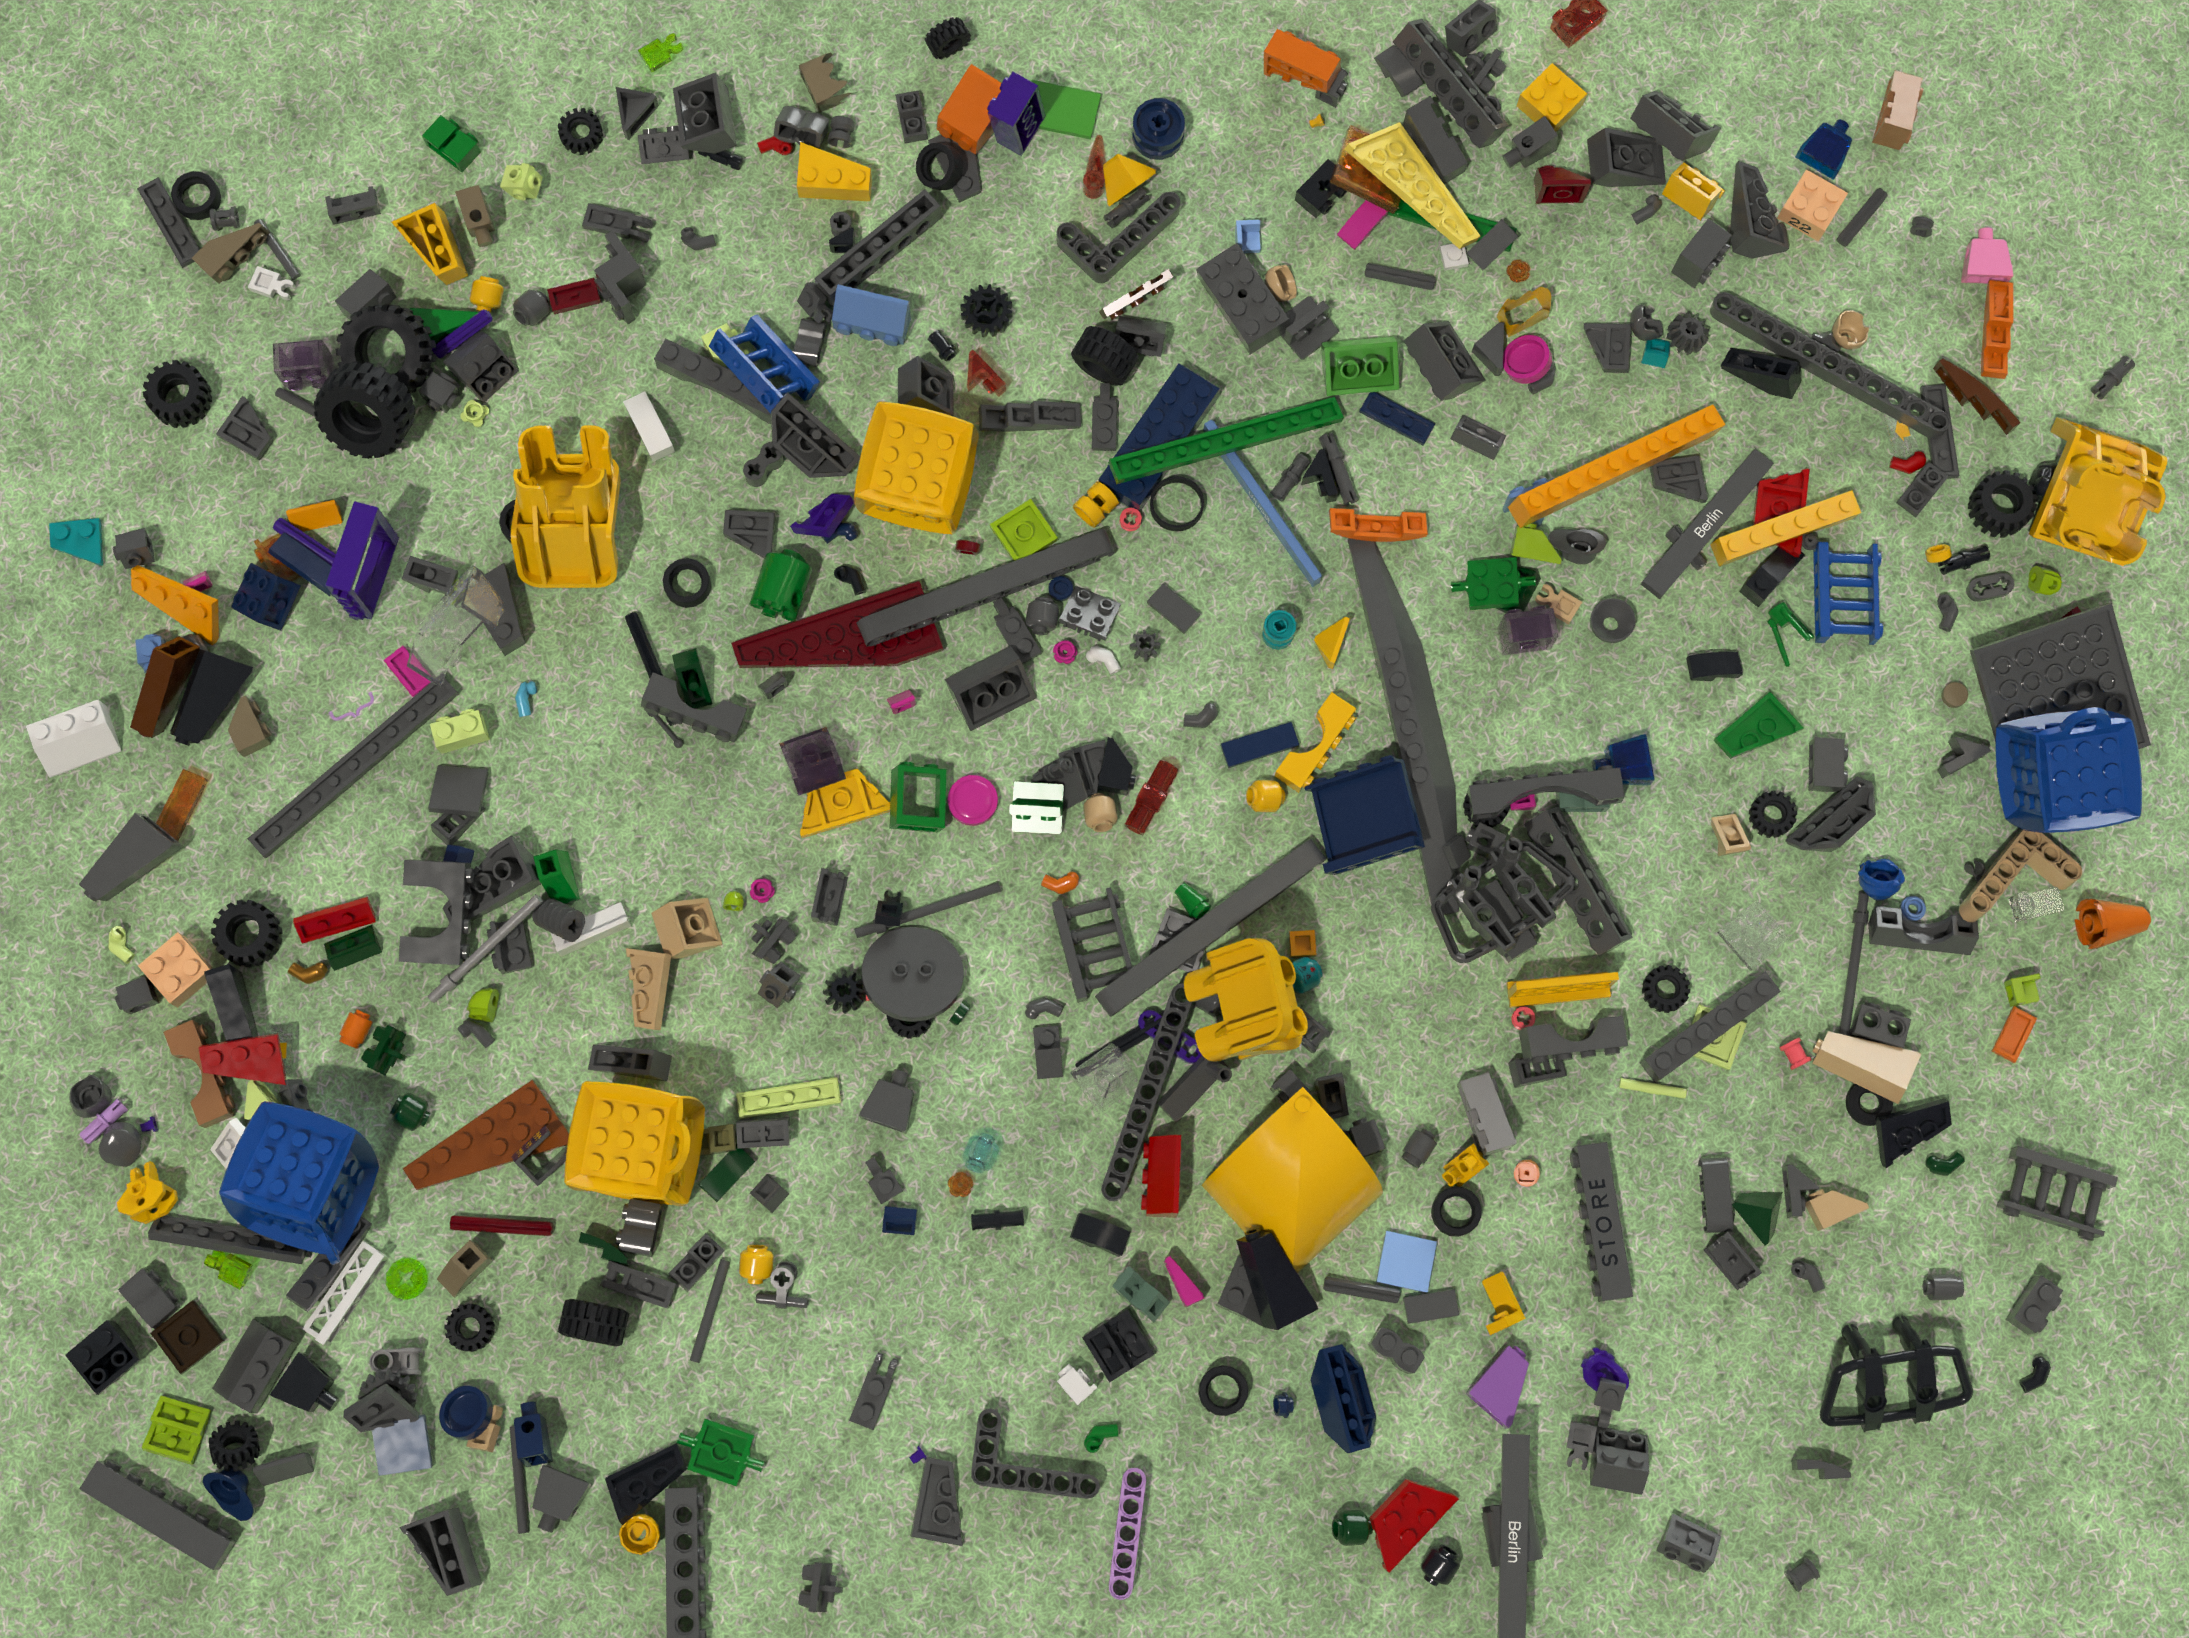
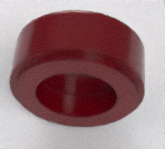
(967, 547)

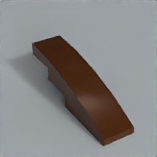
(1969, 389)

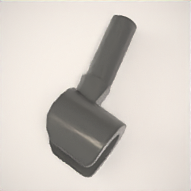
(1977, 872)

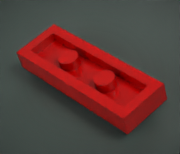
(334, 920)

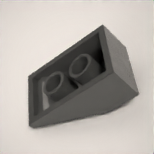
(1625, 159)

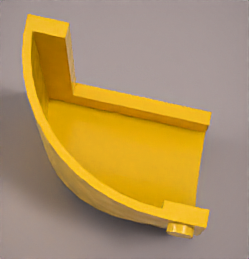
(1296, 1180)

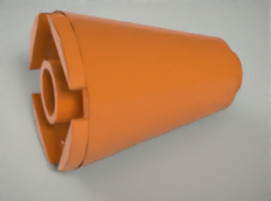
(2109, 922)

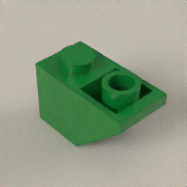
(557, 875)

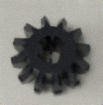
(846, 1000)

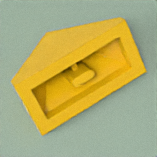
(1330, 641)

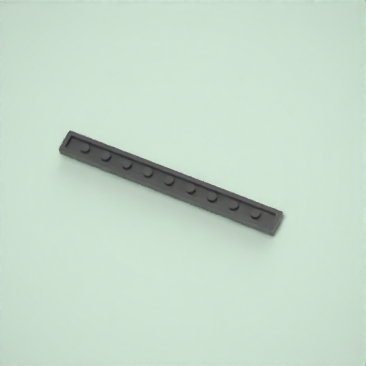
(351, 767)

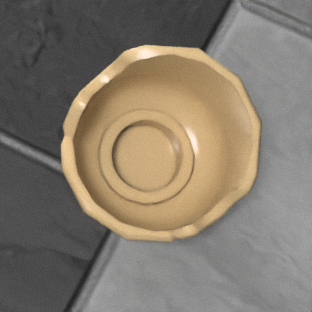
(1281, 283)
(1850, 324)

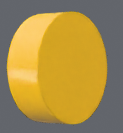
(1938, 553)

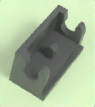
(353, 206)
(829, 897)
(763, 1132)
(1732, 1261)

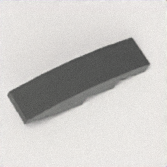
(1029, 417)

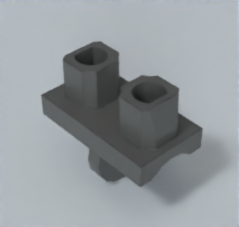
(1490, 63)
(779, 931)
(822, 1588)

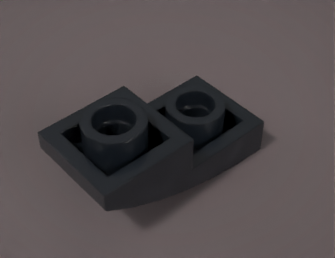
(1713, 665)
(1099, 1234)

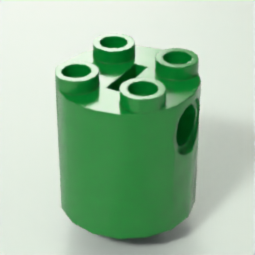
(781, 584)

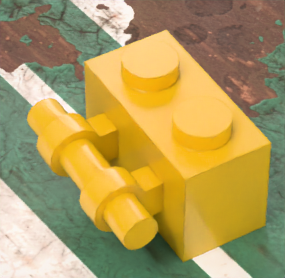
(1692, 191)

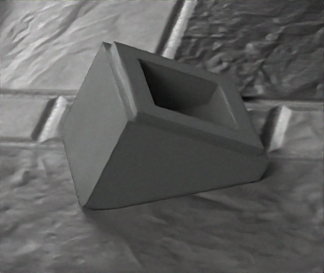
(773, 685)
(769, 1193)

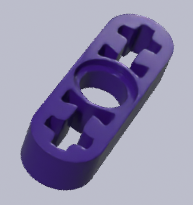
(1182, 1053)

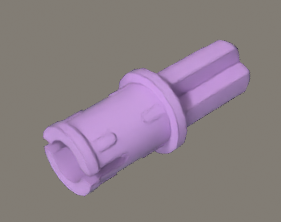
(103, 1121)

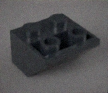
(103, 1356)

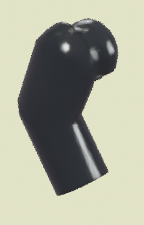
(850, 576)

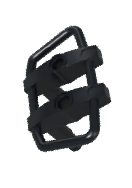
(1870, 1380)

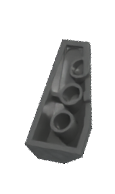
(1753, 218)
(500, 878)

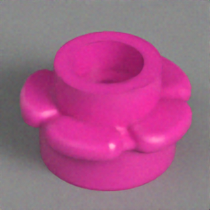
(1060, 647)
(768, 890)

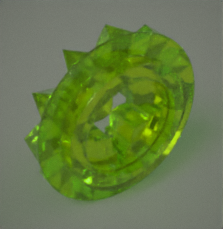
(405, 1291)

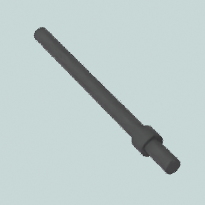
(931, 909)
(1860, 920)

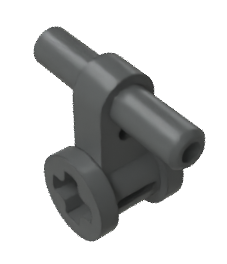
(782, 1298)

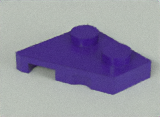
(825, 516)

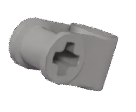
(399, 1359)

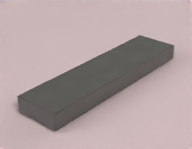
(169, 221)
(1943, 449)

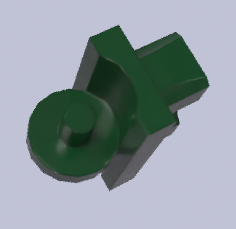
(387, 1050)

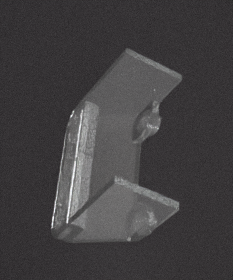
(452, 623)

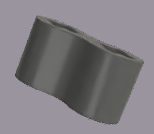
(810, 341)
(763, 465)

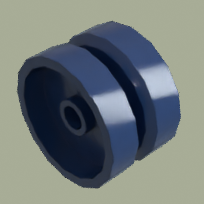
(1158, 128)

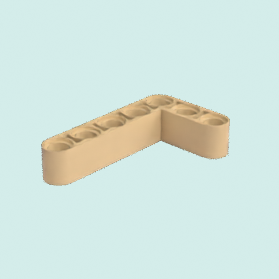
(2023, 849)

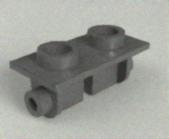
(294, 1094)

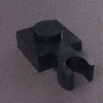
(889, 911)

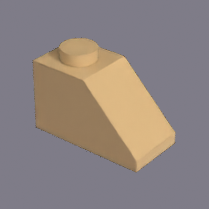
(1832, 1208)

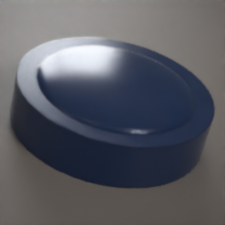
(465, 1413)

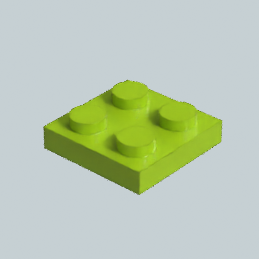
(1023, 531)

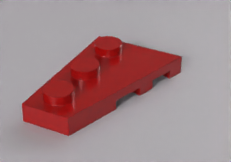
(246, 1058)

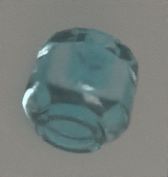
(980, 1153)

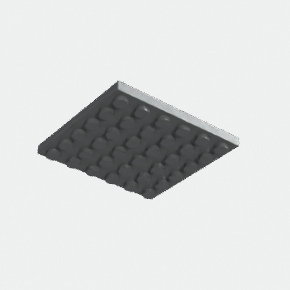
(2060, 669)

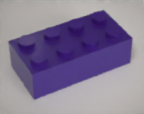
(1016, 113)

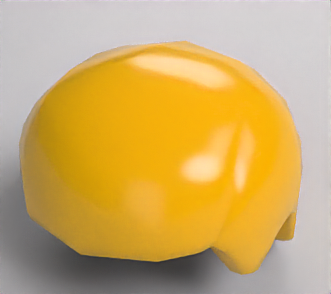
(633, 1529)

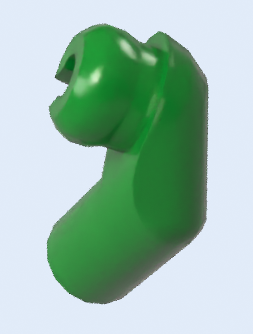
(1098, 1434)

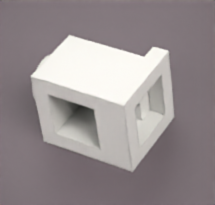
(1075, 1384)

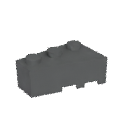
(1672, 127)
(1433, 142)
(509, 632)
(445, 1549)

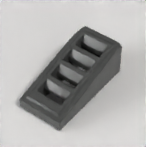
(456, 832)
(1518, 1076)

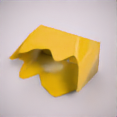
(1544, 298)

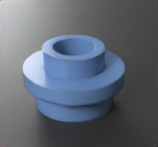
(1918, 903)

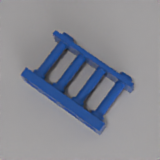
(775, 352)
(1824, 604)

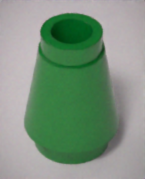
(1193, 901)

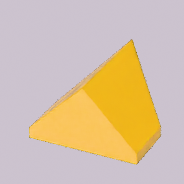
(1123, 176)

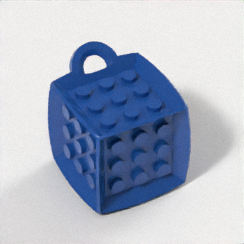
(2069, 771)
(299, 1179)

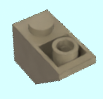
(246, 728)
(463, 1268)

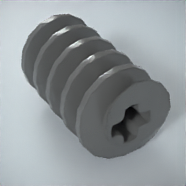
(559, 919)

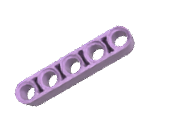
(1131, 1546)

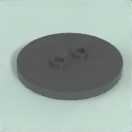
(912, 974)

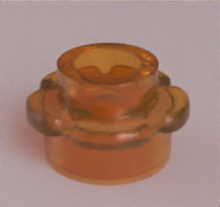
(1518, 277)
(960, 1191)

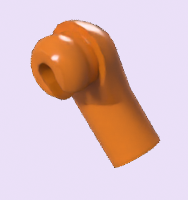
(1061, 885)

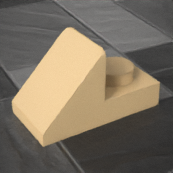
(1729, 835)

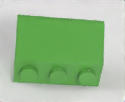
(1360, 365)

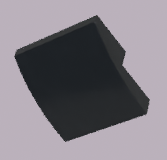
(1119, 1345)

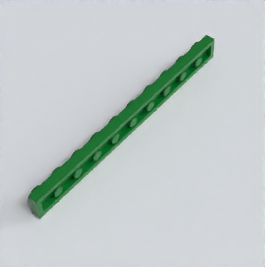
(1225, 440)

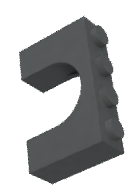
(454, 881)

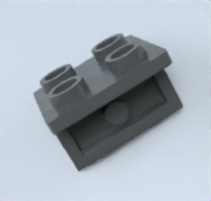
(1308, 327)

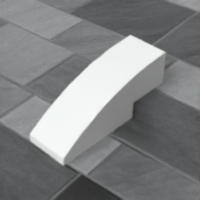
(649, 426)

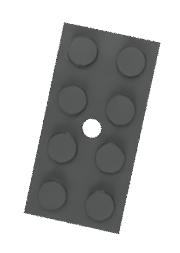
(1254, 318)

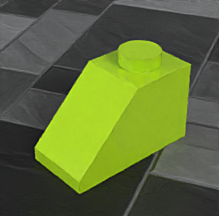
(1533, 544)

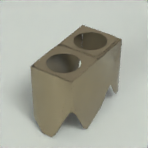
(820, 84)

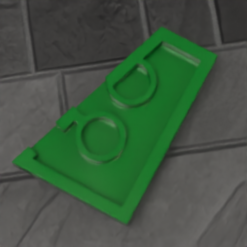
(1757, 727)

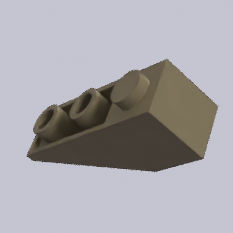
(224, 254)

